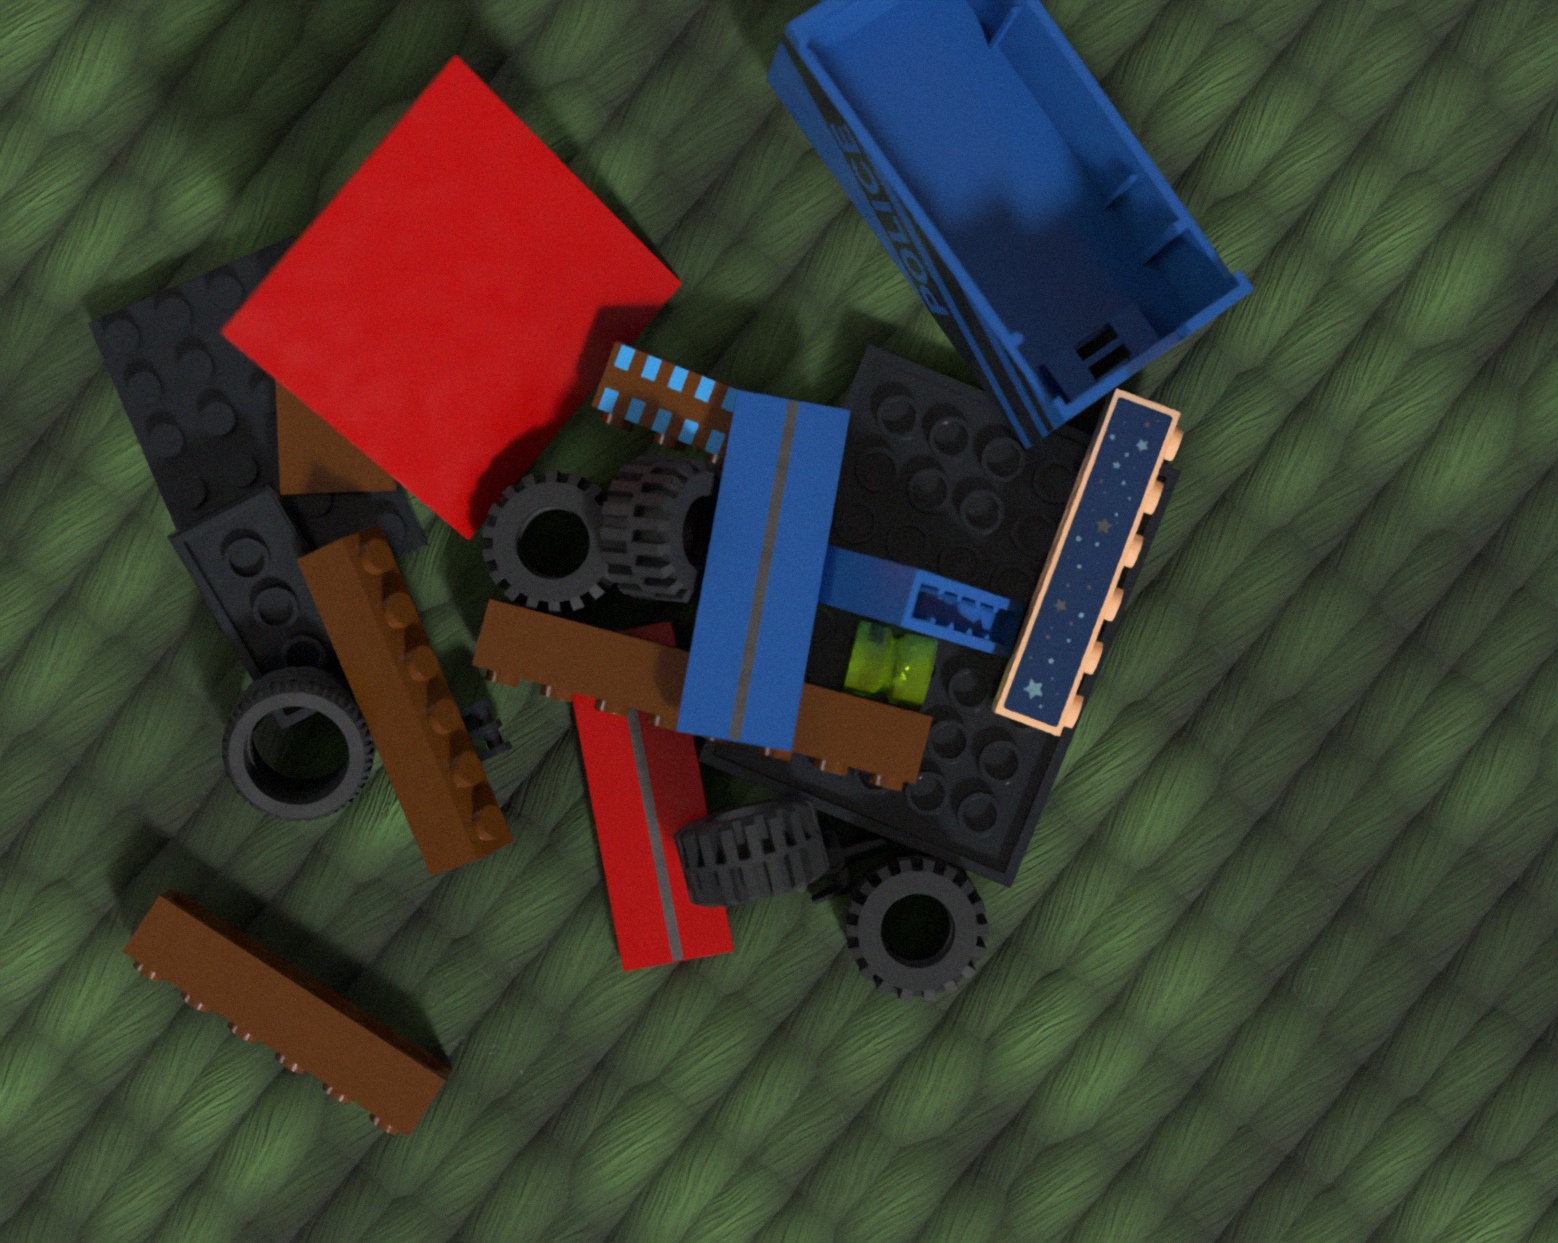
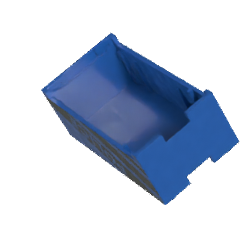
(1003, 192)

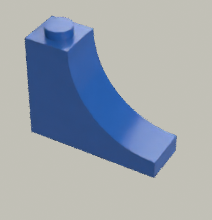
(919, 601)

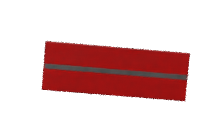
(642, 792)

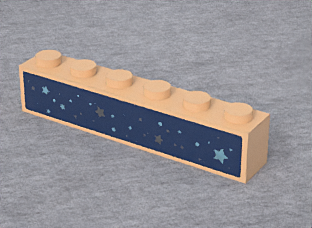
(1086, 562)

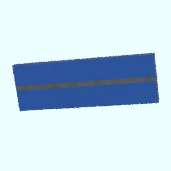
(763, 571)

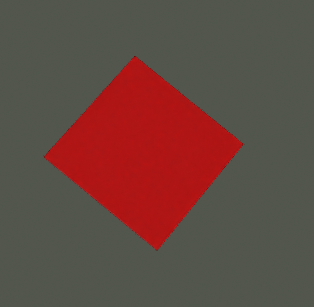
(453, 300)

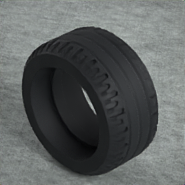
(284, 795)

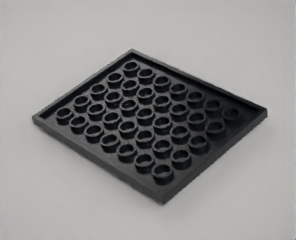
(951, 492)

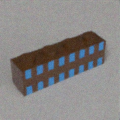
(668, 399)

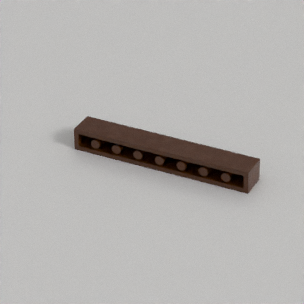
(651, 677)

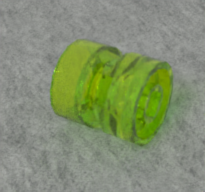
(890, 665)

